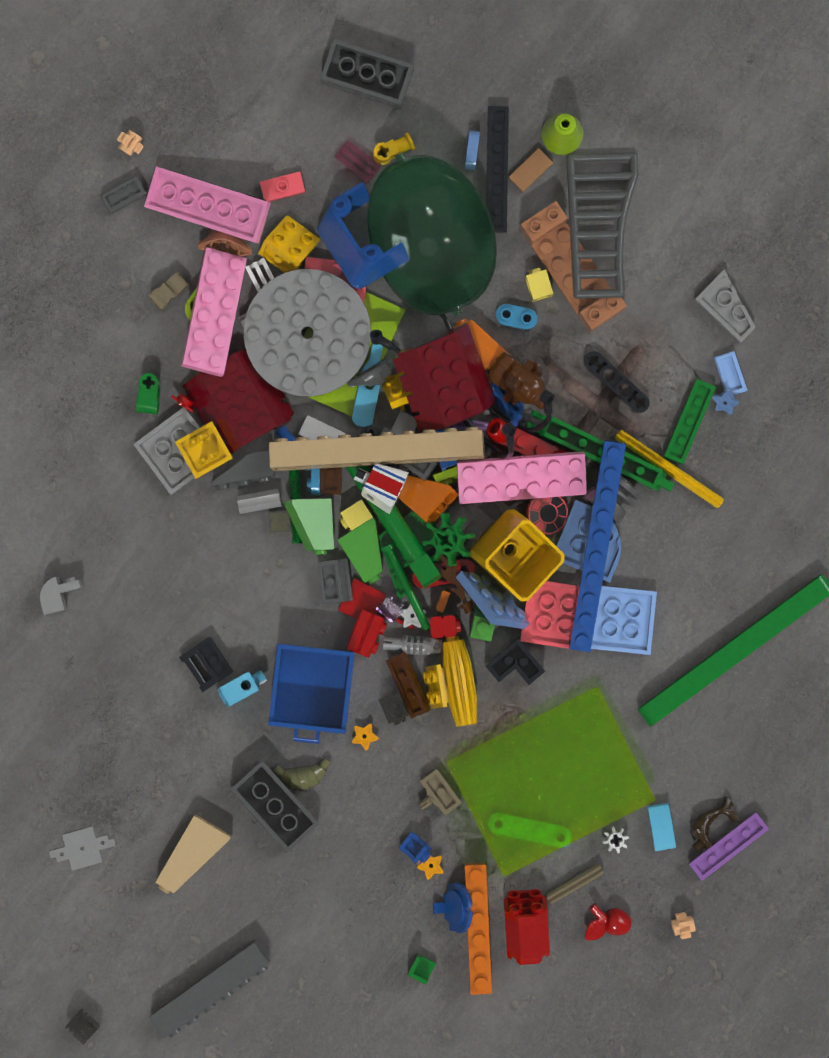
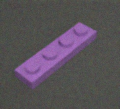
(728, 846)

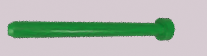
(406, 585)

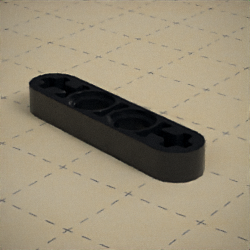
(618, 379)

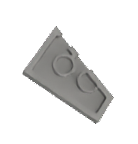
(725, 307)

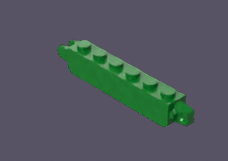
(579, 441)

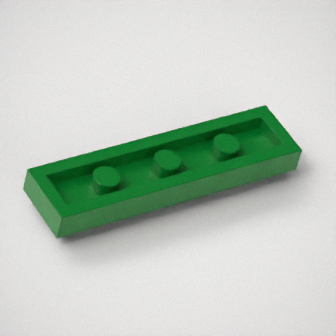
(689, 421)

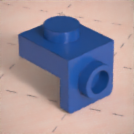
(416, 848)

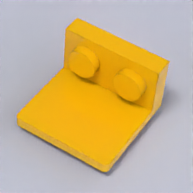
(288, 245)

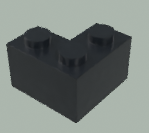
(515, 658)

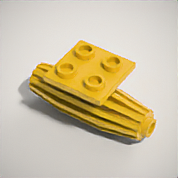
(453, 683)

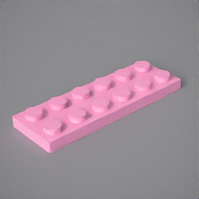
(207, 204)
(213, 312)
(521, 477)

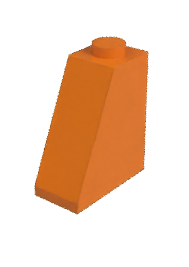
(486, 346)
(427, 497)

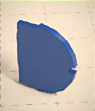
(455, 907)

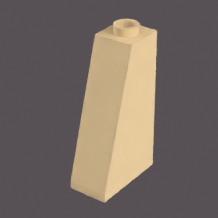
(193, 850)

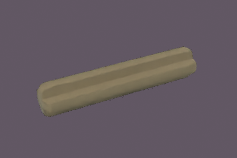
(574, 883)

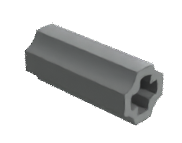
(259, 501)

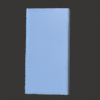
(730, 373)

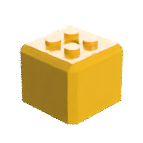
(530, 562)

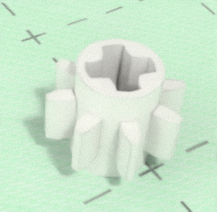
(620, 842)

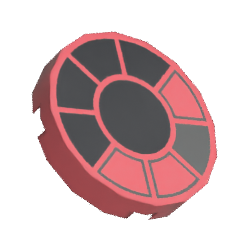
(547, 514)

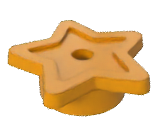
(360, 731)
(436, 869)

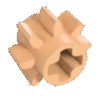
(130, 143)
(683, 925)

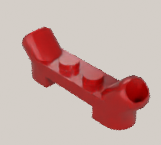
(524, 443)

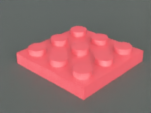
(550, 615)

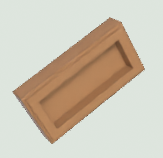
(530, 170)

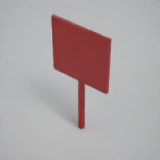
(364, 597)

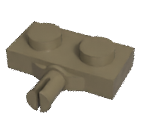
(439, 793)

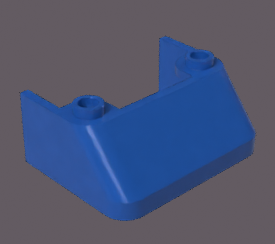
(358, 265)

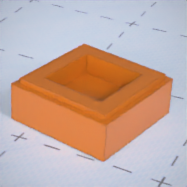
(442, 601)

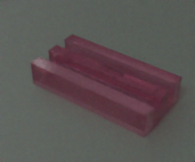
(348, 144)

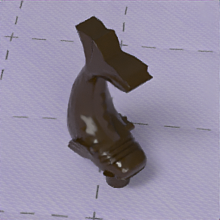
(701, 824)

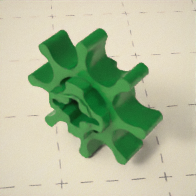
(456, 539)

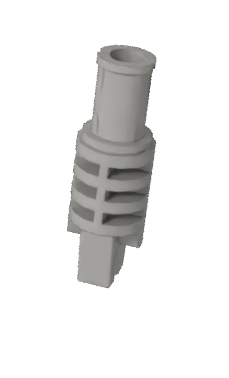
(414, 645)

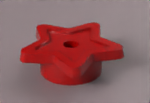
(184, 401)

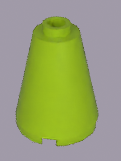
(562, 133)

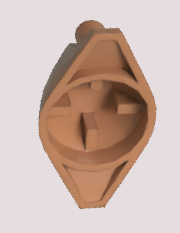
(225, 243)

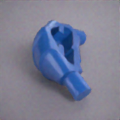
(512, 411)

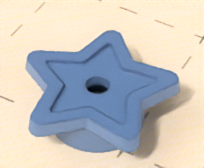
(727, 397)

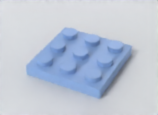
(625, 620)

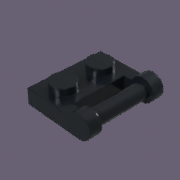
(212, 660)

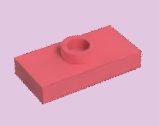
(282, 187)

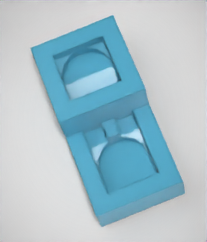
(661, 826)

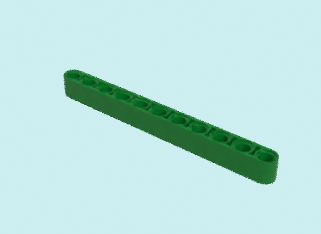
(735, 650)

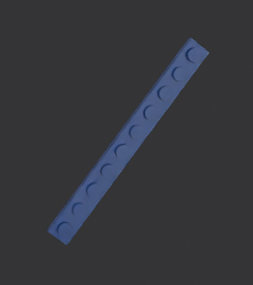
(597, 545)

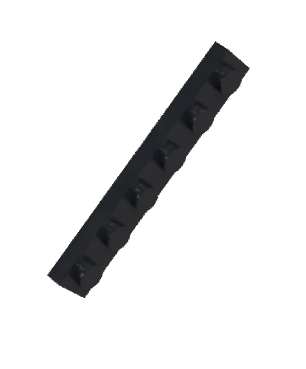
(497, 166)

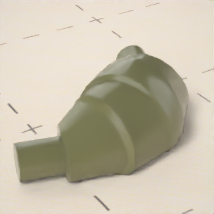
(303, 777)

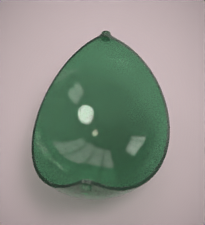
(443, 231)

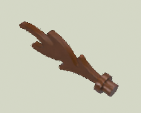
(450, 575)

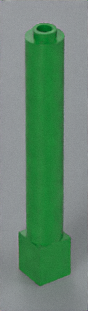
(403, 538)

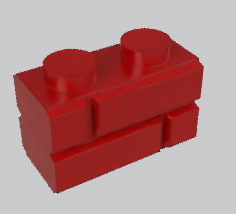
(444, 626)
(365, 633)

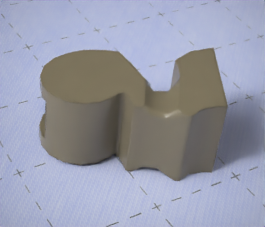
(171, 289)

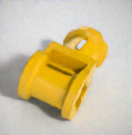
(392, 148)

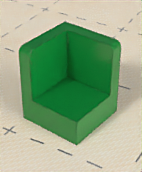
(421, 968)

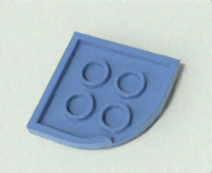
(574, 540)
(492, 601)

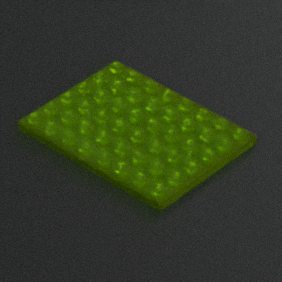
(550, 781)

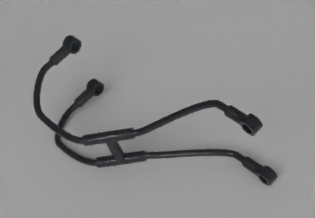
(508, 429)

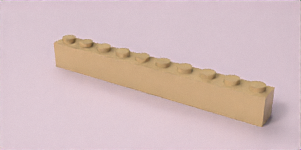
(373, 450)

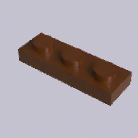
(408, 685)

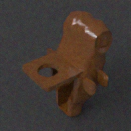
(518, 380)

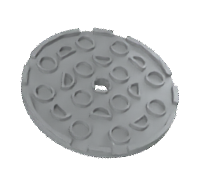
(301, 301)

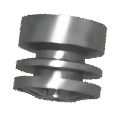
(625, 489)

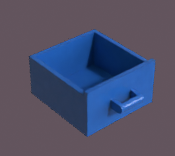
(311, 690)

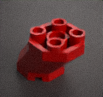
(526, 926)

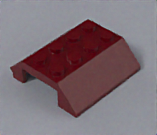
(445, 379)
(238, 402)

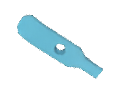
(367, 398)

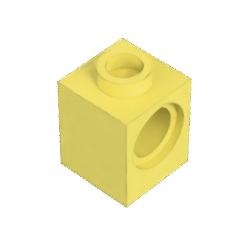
(538, 284)
(355, 515)

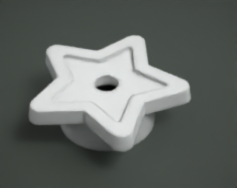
(407, 619)

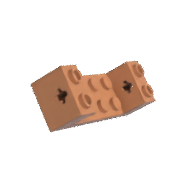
(550, 240)

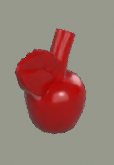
(613, 922)

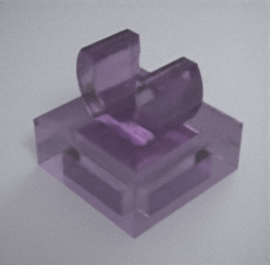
(389, 609)

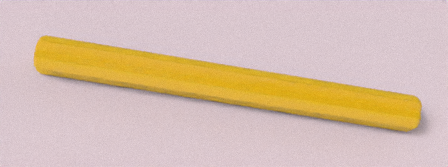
(669, 469)

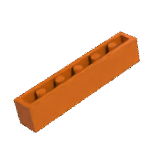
(479, 929)

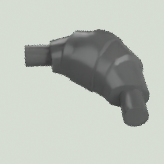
(375, 374)

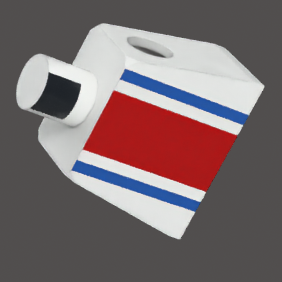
(382, 485)

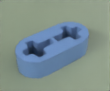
(472, 149)

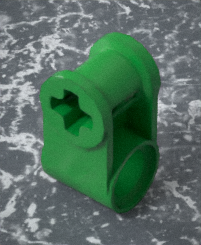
(148, 399)

